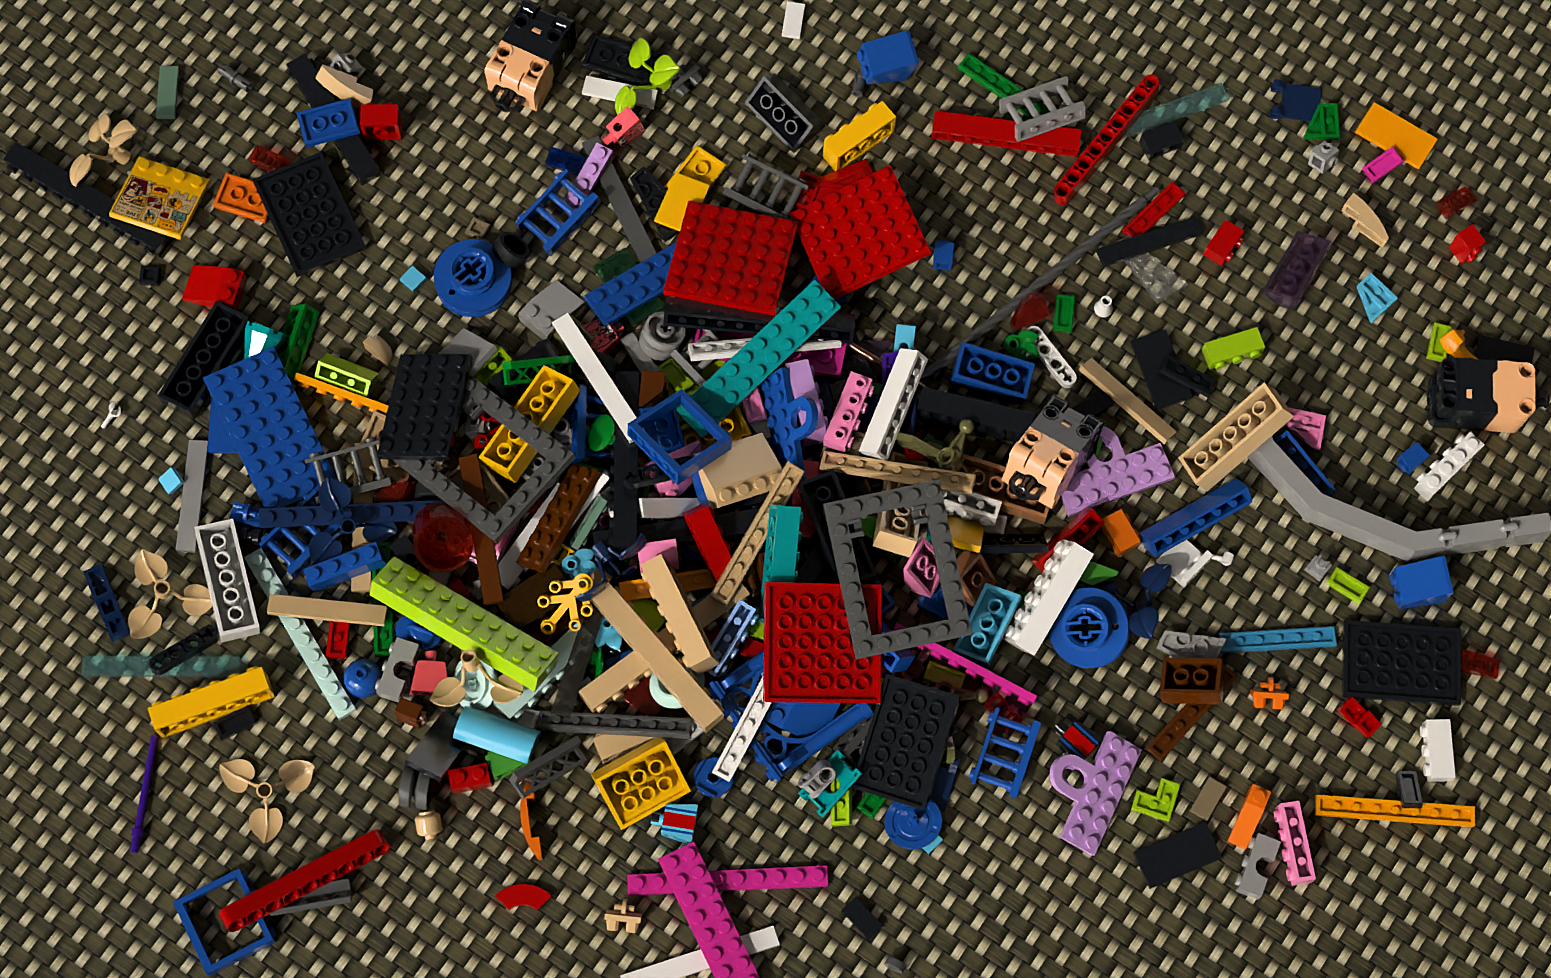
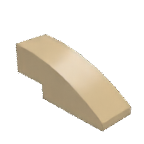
(344, 86)
(1365, 220)

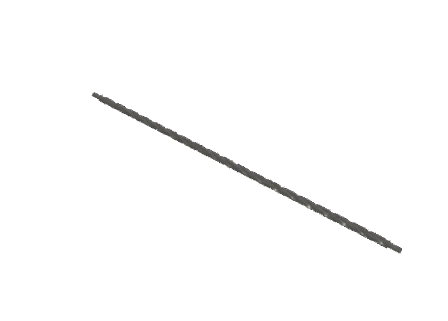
(1036, 286)

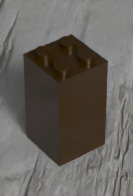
(521, 604)

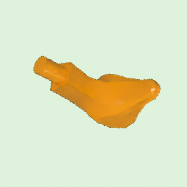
(1453, 344)

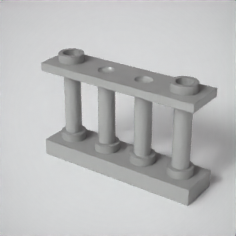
(1047, 122)
(683, 358)

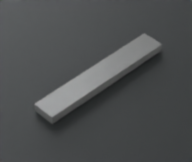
(192, 495)

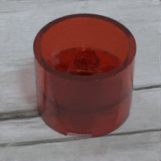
(438, 551)

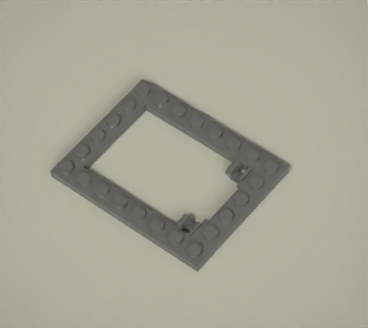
(556, 461)
(914, 497)

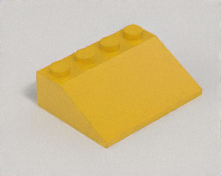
(640, 782)

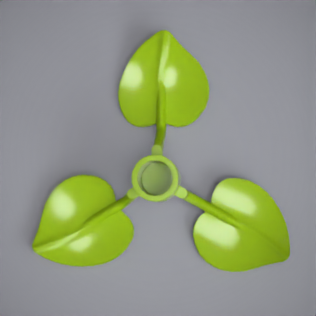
(661, 75)

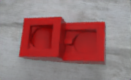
(1358, 717)

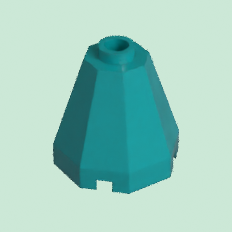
(261, 338)

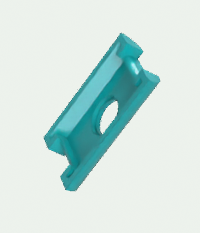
(846, 777)

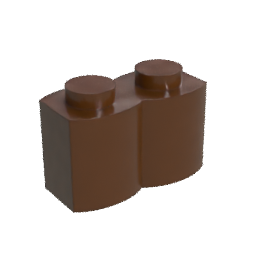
(411, 713)

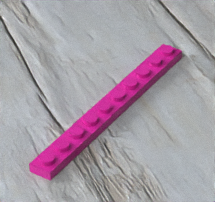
(737, 880)

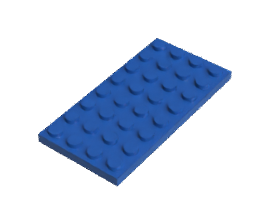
(268, 428)

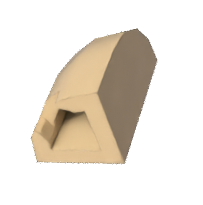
(379, 348)

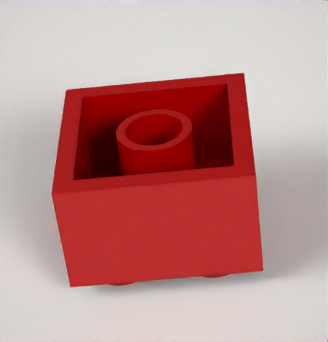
(381, 121)

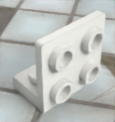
(1185, 561)

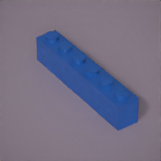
(1195, 517)

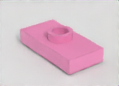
(754, 407)

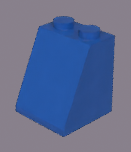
(888, 58)
(1421, 583)

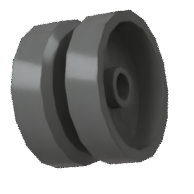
(415, 787)

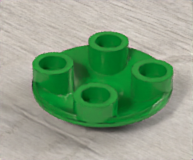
(601, 433)

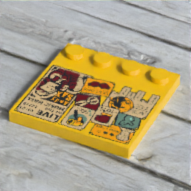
(159, 198)

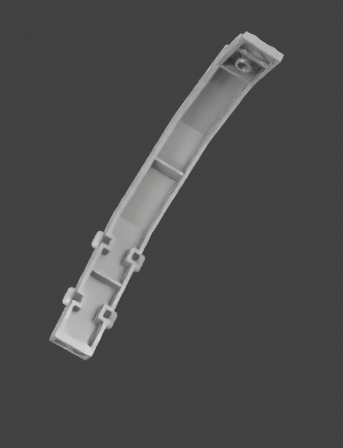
(1383, 533)

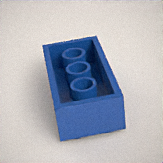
(992, 373)

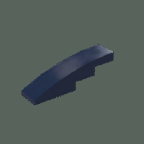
(106, 602)

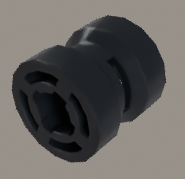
(250, 535)

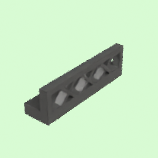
(854, 739)
(544, 761)
(331, 894)

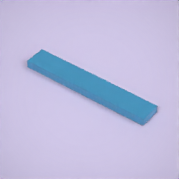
(1278, 639)

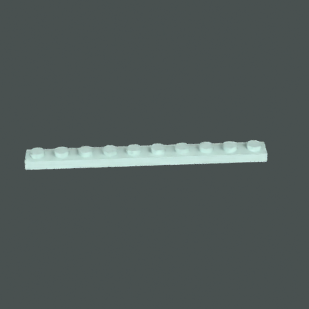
(302, 638)

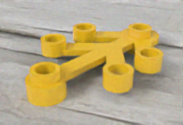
(567, 601)

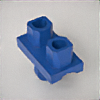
(245, 514)

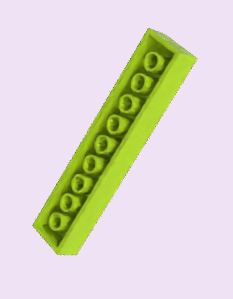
(464, 623)

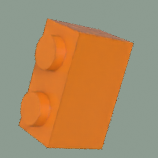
(1120, 532)

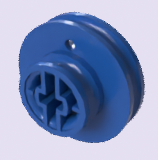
(475, 276)
(1107, 644)

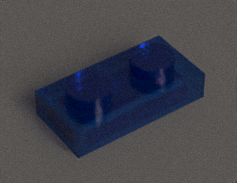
(564, 160)

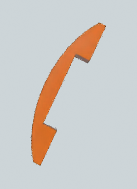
(534, 843)

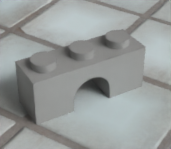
(401, 653)
(1250, 881)

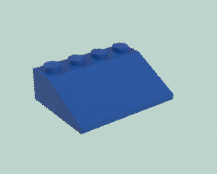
(801, 718)

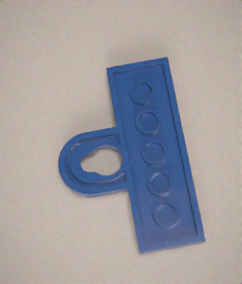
(782, 418)

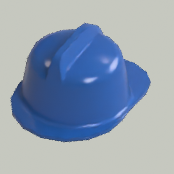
(414, 632)

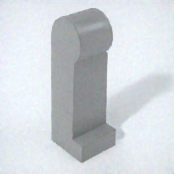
(637, 356)

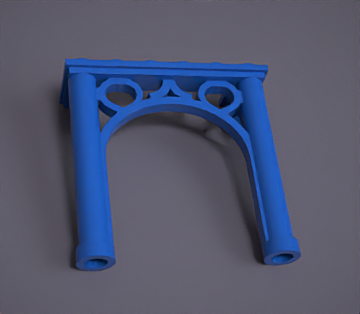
(809, 745)

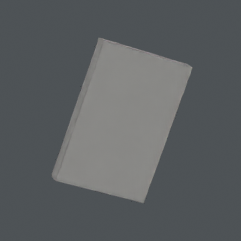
(469, 343)

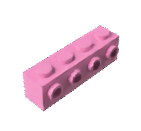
(848, 411)
(1295, 843)

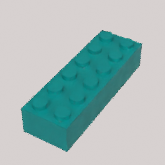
(781, 547)

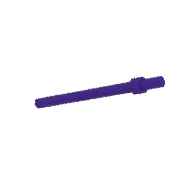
(137, 831)

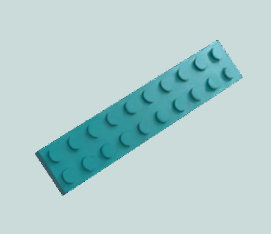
(762, 355)

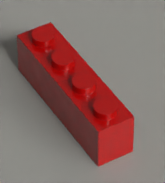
(1077, 531)
(708, 539)

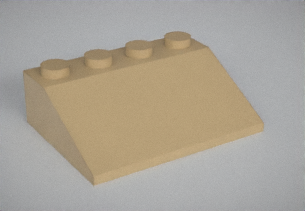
(741, 472)

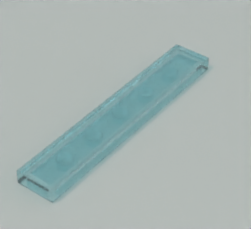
(1179, 108)

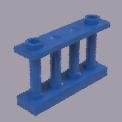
(576, 216)
(579, 431)
(295, 566)
(1025, 749)

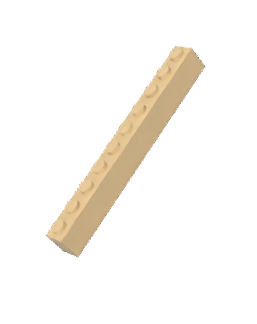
(656, 655)
(631, 668)

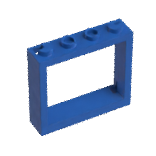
(660, 456)
(195, 938)

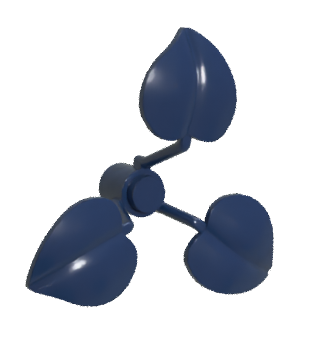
(332, 496)
(604, 554)
(1146, 618)

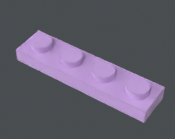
(590, 173)

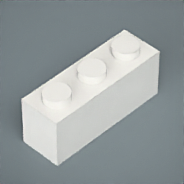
(1437, 750)

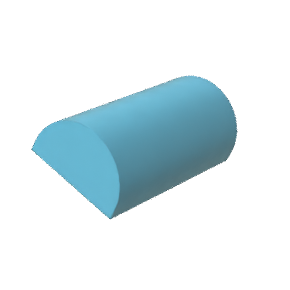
(988, 624)
(496, 734)

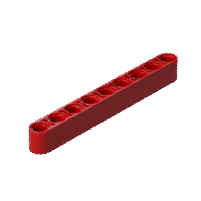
(1105, 147)
(304, 880)

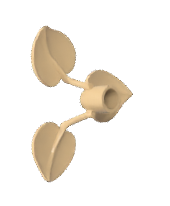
(120, 134)
(150, 569)
(450, 690)
(266, 822)

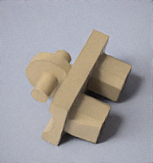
(632, 919)

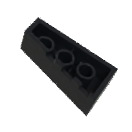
(510, 393)

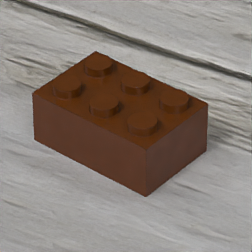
(1192, 680)

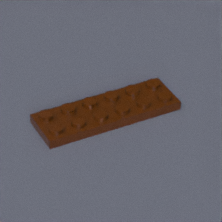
(558, 518)

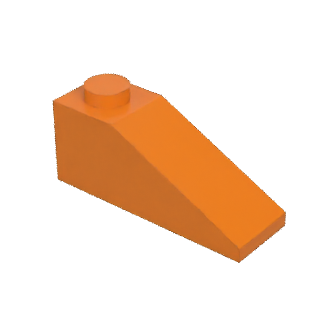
(1249, 816)

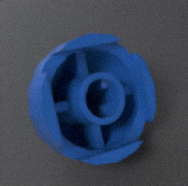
(361, 678)

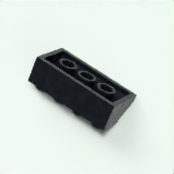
(784, 112)

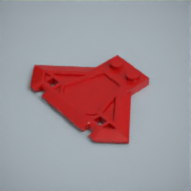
(831, 182)

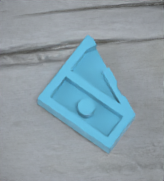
(1375, 297)

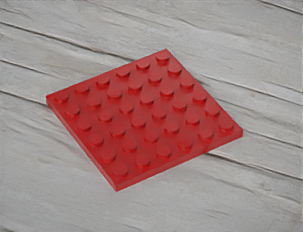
(860, 233)
(730, 258)
(811, 646)

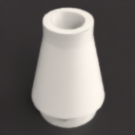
(1104, 307)

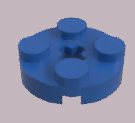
(702, 781)

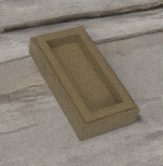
(1208, 798)

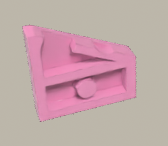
(1307, 427)

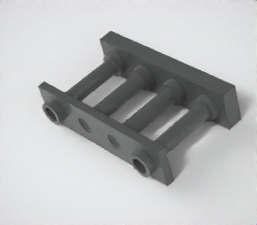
(751, 200)
(362, 484)

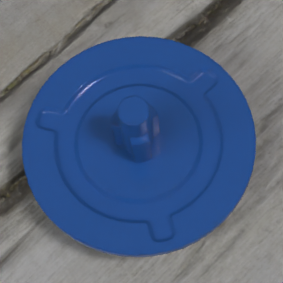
(911, 826)

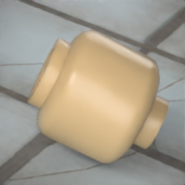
(428, 824)

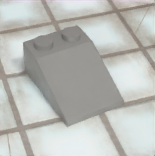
(547, 307)

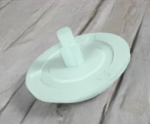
(477, 686)
(661, 693)

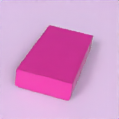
(1382, 165)

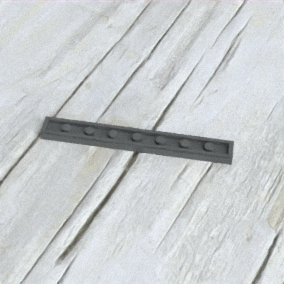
(623, 207)
(616, 724)

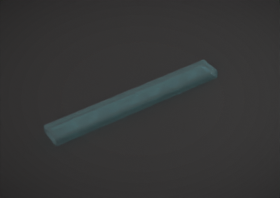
(139, 666)

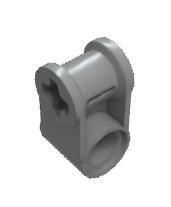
(564, 436)
(814, 781)

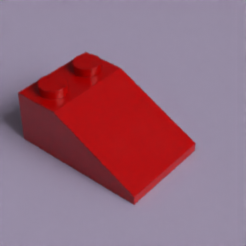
(215, 284)

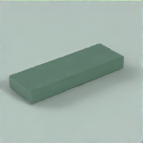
(167, 92)

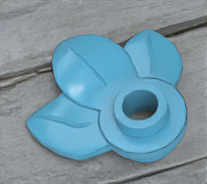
(582, 561)
(608, 636)

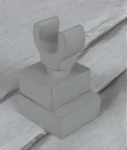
(1318, 567)

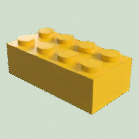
(859, 136)

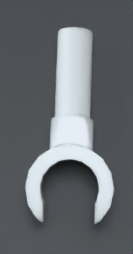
(112, 413)
(1226, 559)

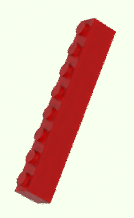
(1001, 133)

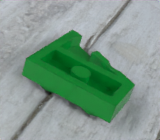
(1324, 123)

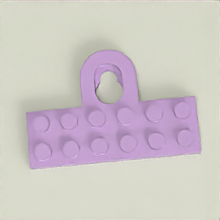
(1118, 477)
(1100, 792)

